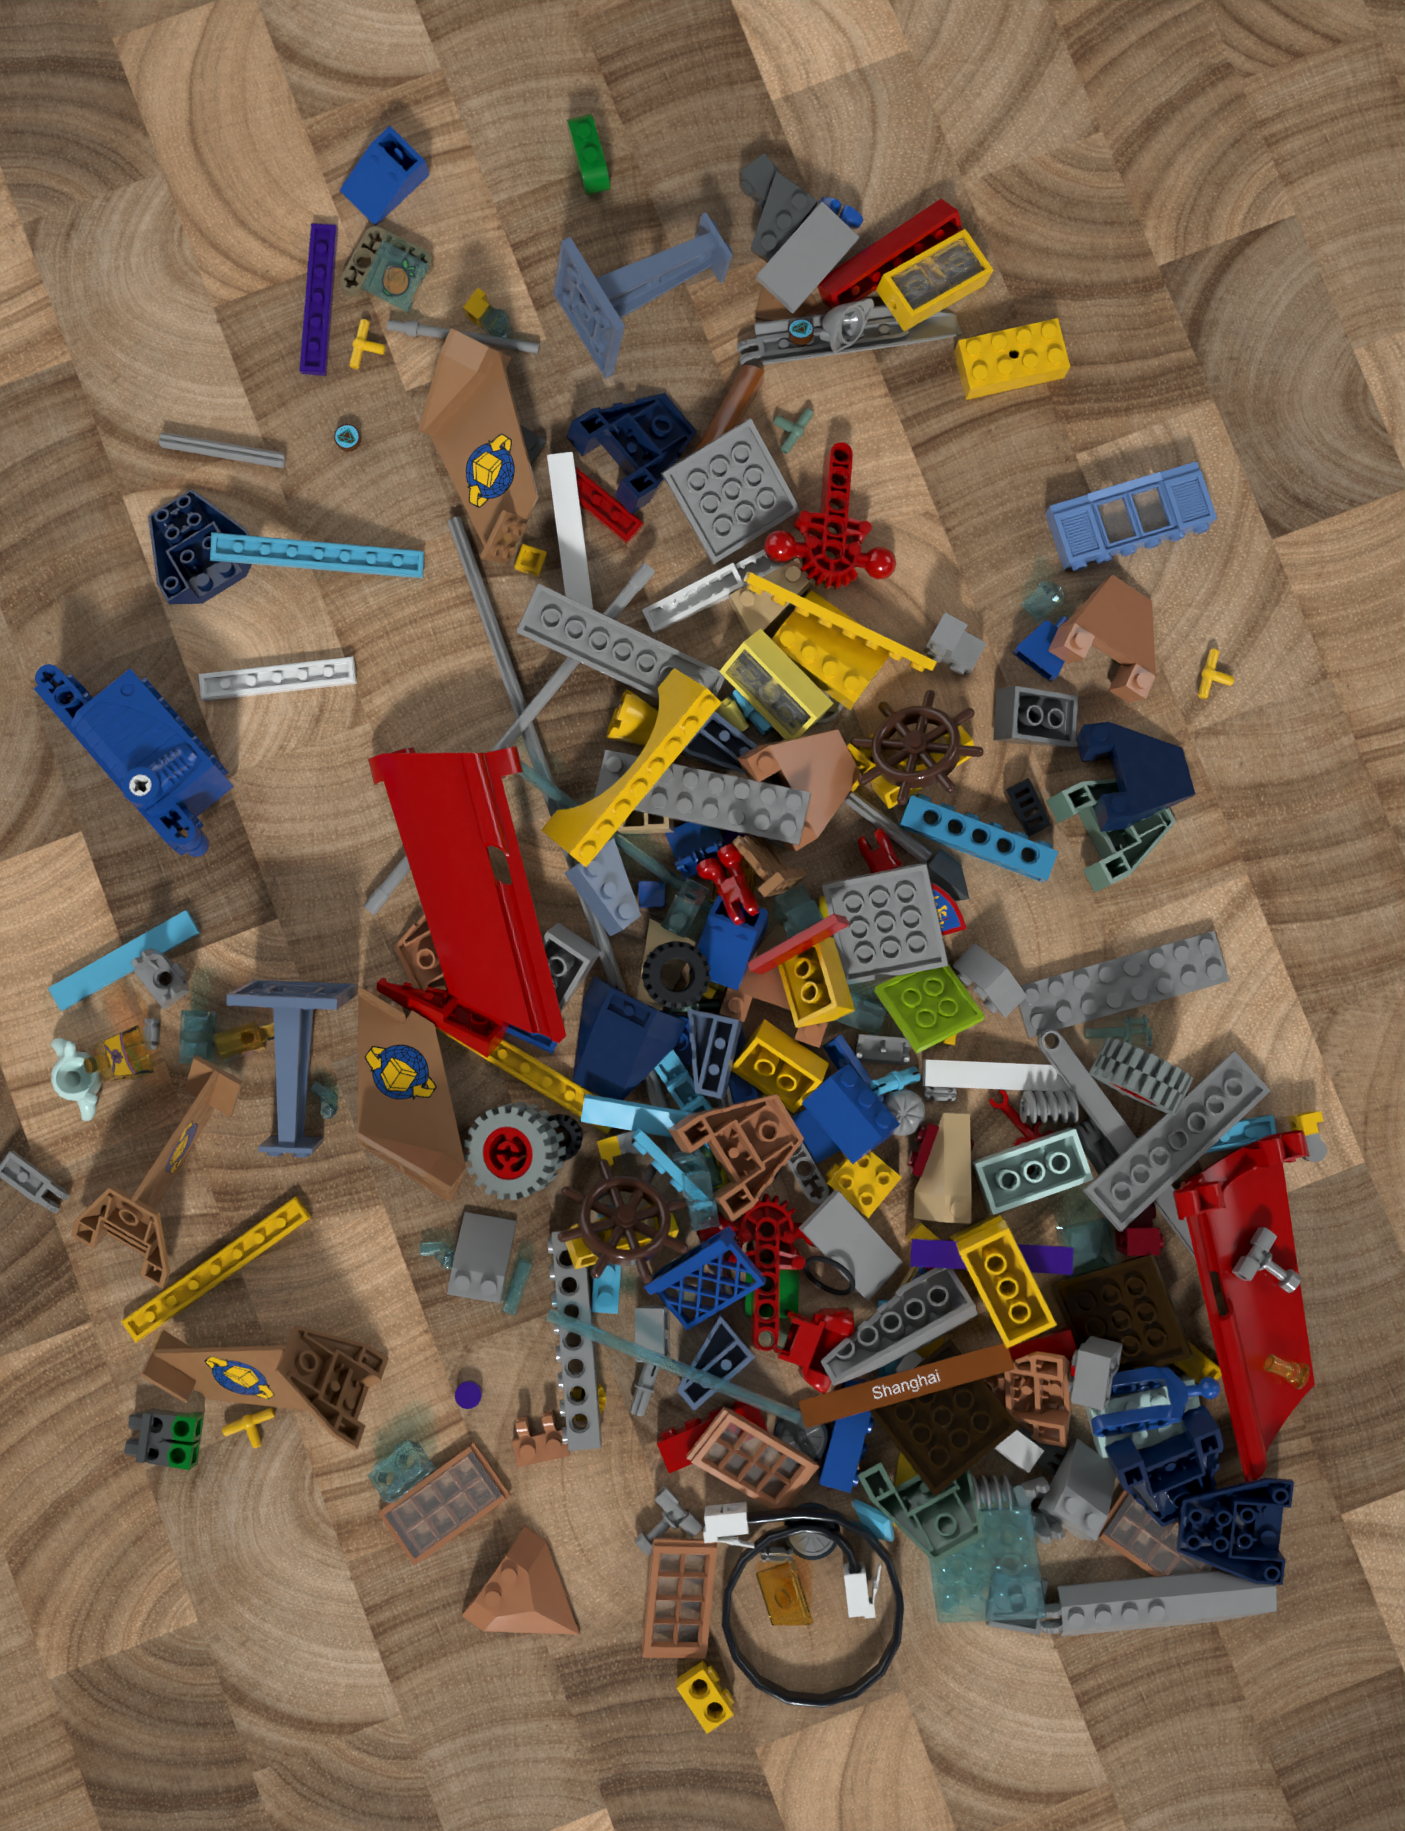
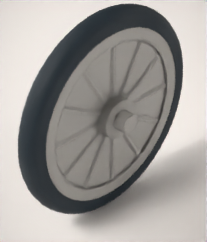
(810, 1545)

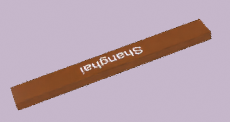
(906, 1385)

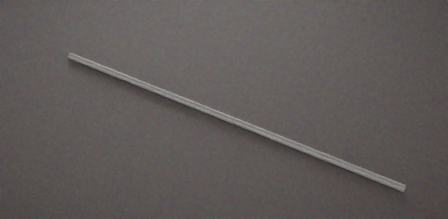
(540, 765)

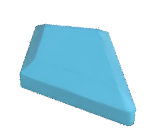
(875, 1520)

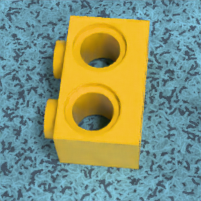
(700, 1698)

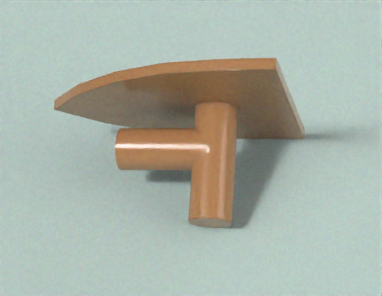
(771, 309)

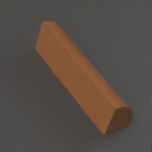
(734, 403)

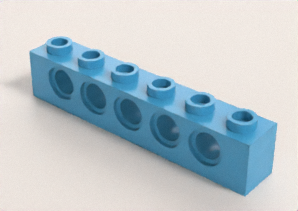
(1042, 851)

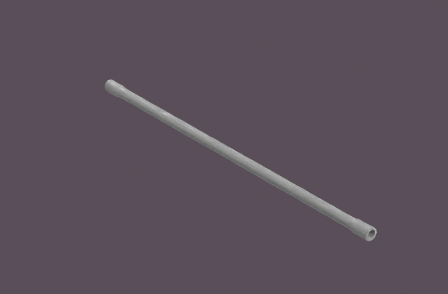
(634, 585)

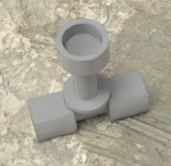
(1260, 1258)
(673, 1516)

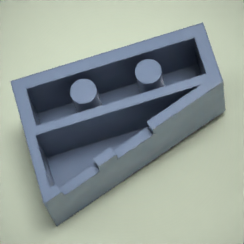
(719, 746)
(606, 889)
(713, 1051)
(721, 1355)

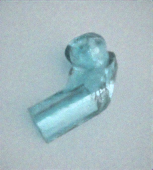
(328, 1097)
(440, 1251)

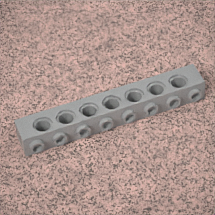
(590, 1435)

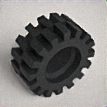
(574, 1132)

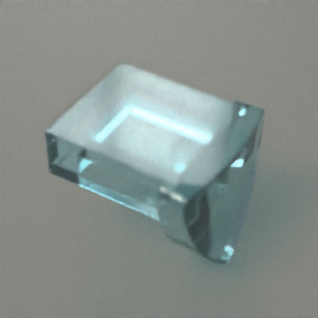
(1044, 600)

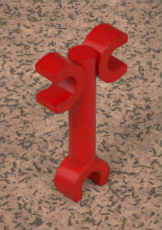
(1024, 1128)

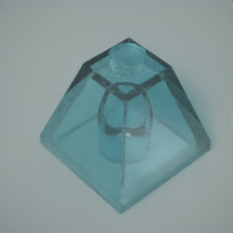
(1091, 1244)

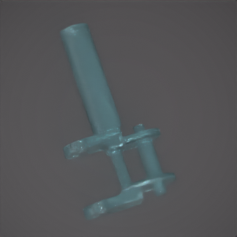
(1117, 1032)

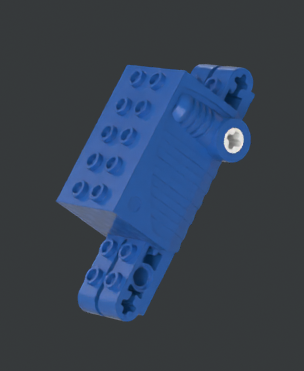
(143, 751)

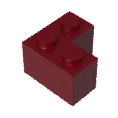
(1140, 1236)

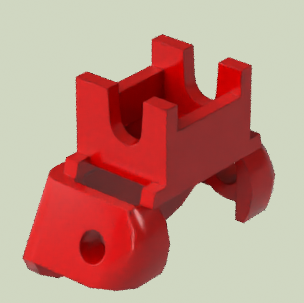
(813, 1340)

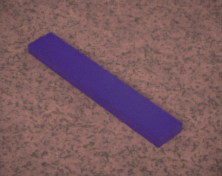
(318, 299)
(946, 1255)

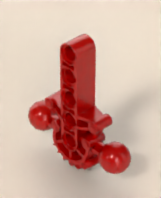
(782, 547)
(782, 1231)

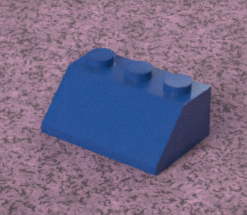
(851, 1114)

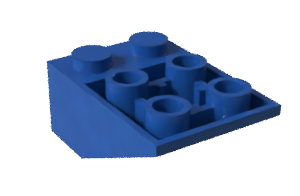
(384, 176)
(729, 945)

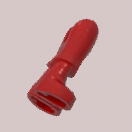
(881, 858)
(732, 889)

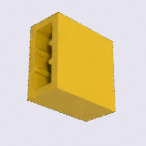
(864, 1182)

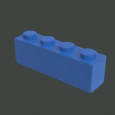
(845, 1448)

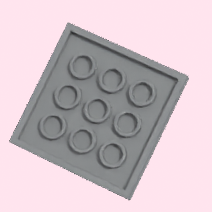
(731, 491)
(890, 922)

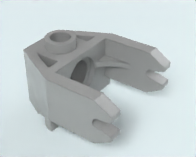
(151, 968)
(1044, 1526)

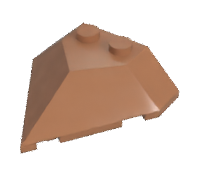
(1037, 1395)
(523, 1593)

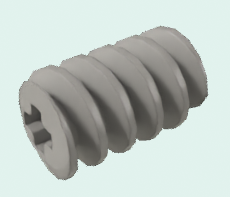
(1050, 1105)
(993, 1491)

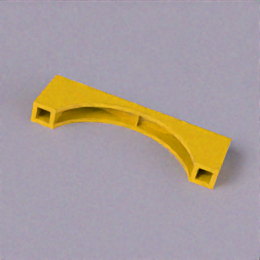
(681, 714)

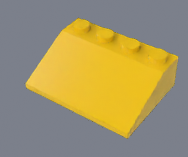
(830, 659)

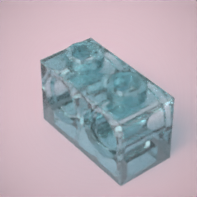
(197, 1035)
(403, 1476)

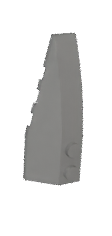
(906, 1323)

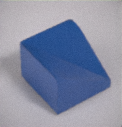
(651, 894)

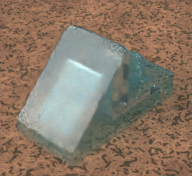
(697, 1160)

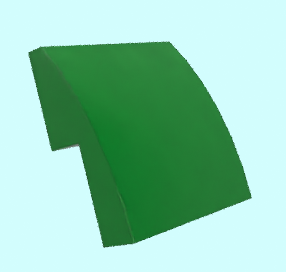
(787, 1293)

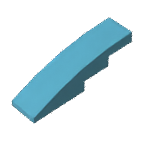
(681, 1084)

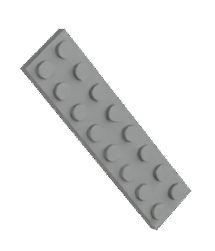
(608, 644)
(716, 800)
(1122, 984)
(1176, 1141)

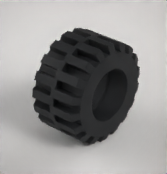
(699, 979)

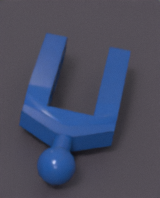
(1153, 1416)

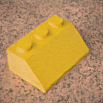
(816, 985)
(779, 1066)

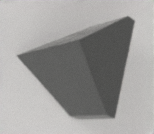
(948, 875)

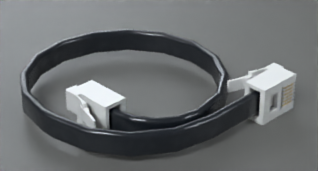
(733, 1519)

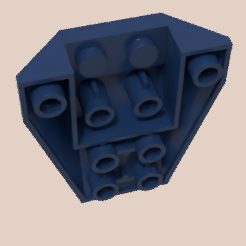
(183, 549)
(620, 1040)
(1238, 1528)

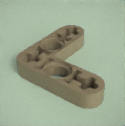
(366, 242)

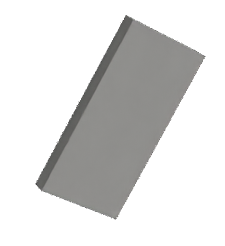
(807, 257)
(848, 1239)

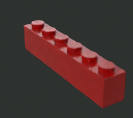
(864, 271)

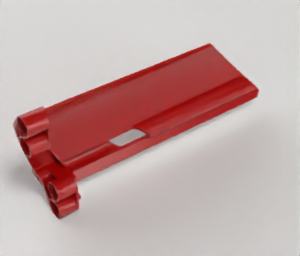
(480, 927)
(1262, 1319)

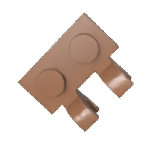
(539, 1446)

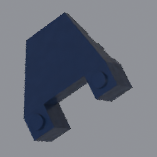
(641, 439)
(1146, 770)
(1172, 1468)

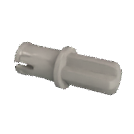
(644, 1389)

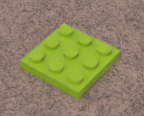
(929, 1006)

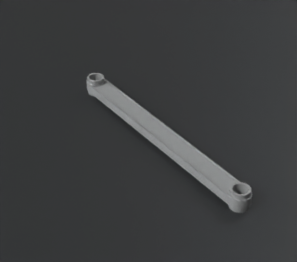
(1106, 1119)

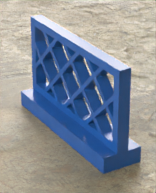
(696, 1259)

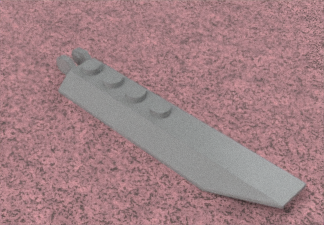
(879, 332)
(1156, 1603)

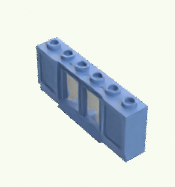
(1131, 516)

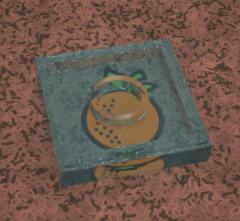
(396, 276)

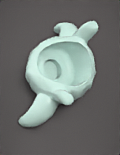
(72, 1080)

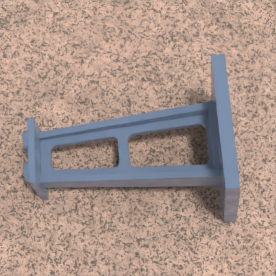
(600, 302)
(293, 1018)

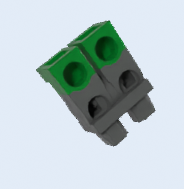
(166, 1438)

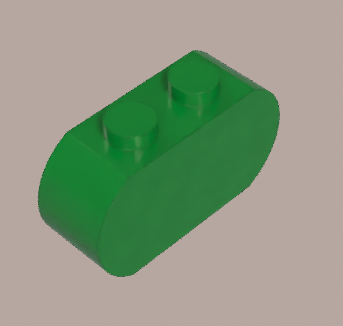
(588, 154)

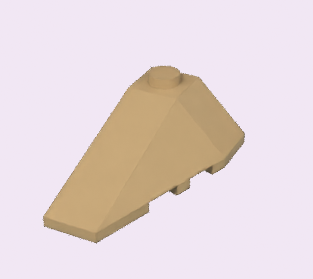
(946, 1182)

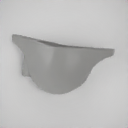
(846, 323)

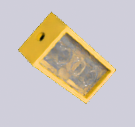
(934, 280)

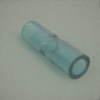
(517, 1286)

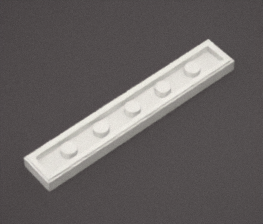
(277, 678)

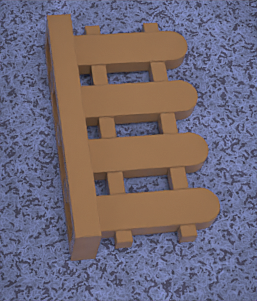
(769, 865)

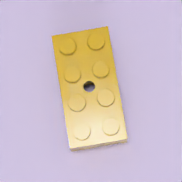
(1011, 359)
(1015, 1306)

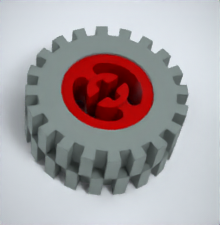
(1141, 1076)
(523, 1131)

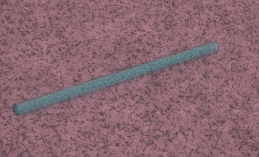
(621, 841)
(673, 1366)

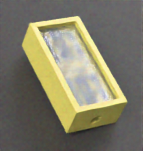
(775, 686)

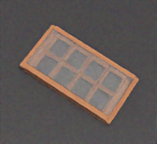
(752, 1460)
(444, 1503)
(1145, 1541)
(679, 1598)

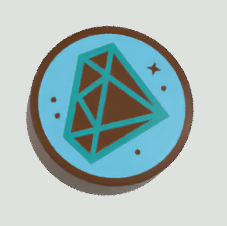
(800, 331)
(347, 437)

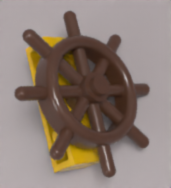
(921, 757)
(624, 1233)

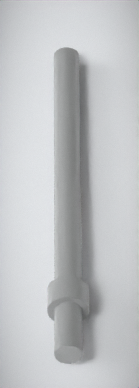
(414, 329)

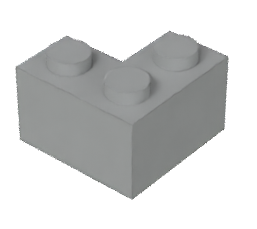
(954, 645)
(990, 980)
(1095, 1366)

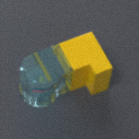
(485, 316)

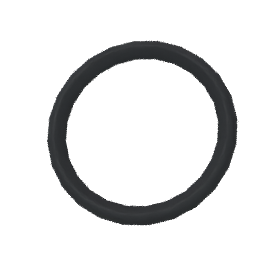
(824, 1287)

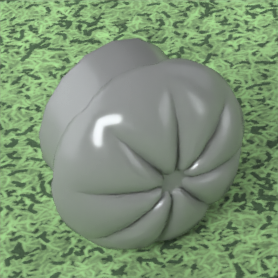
(907, 1109)

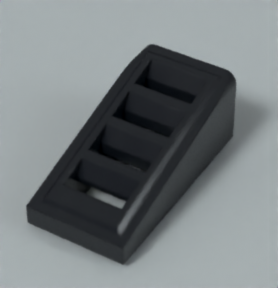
(1019, 812)

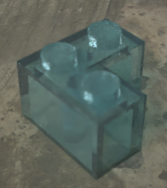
(796, 910)

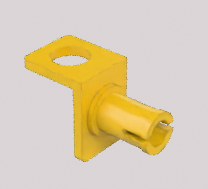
(862, 759)

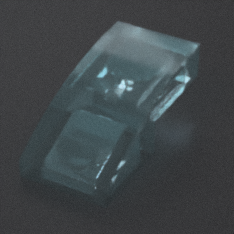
(700, 1199)

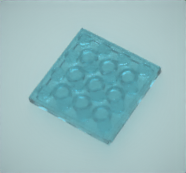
(993, 1575)

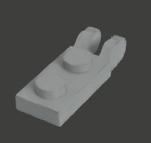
(31, 1181)

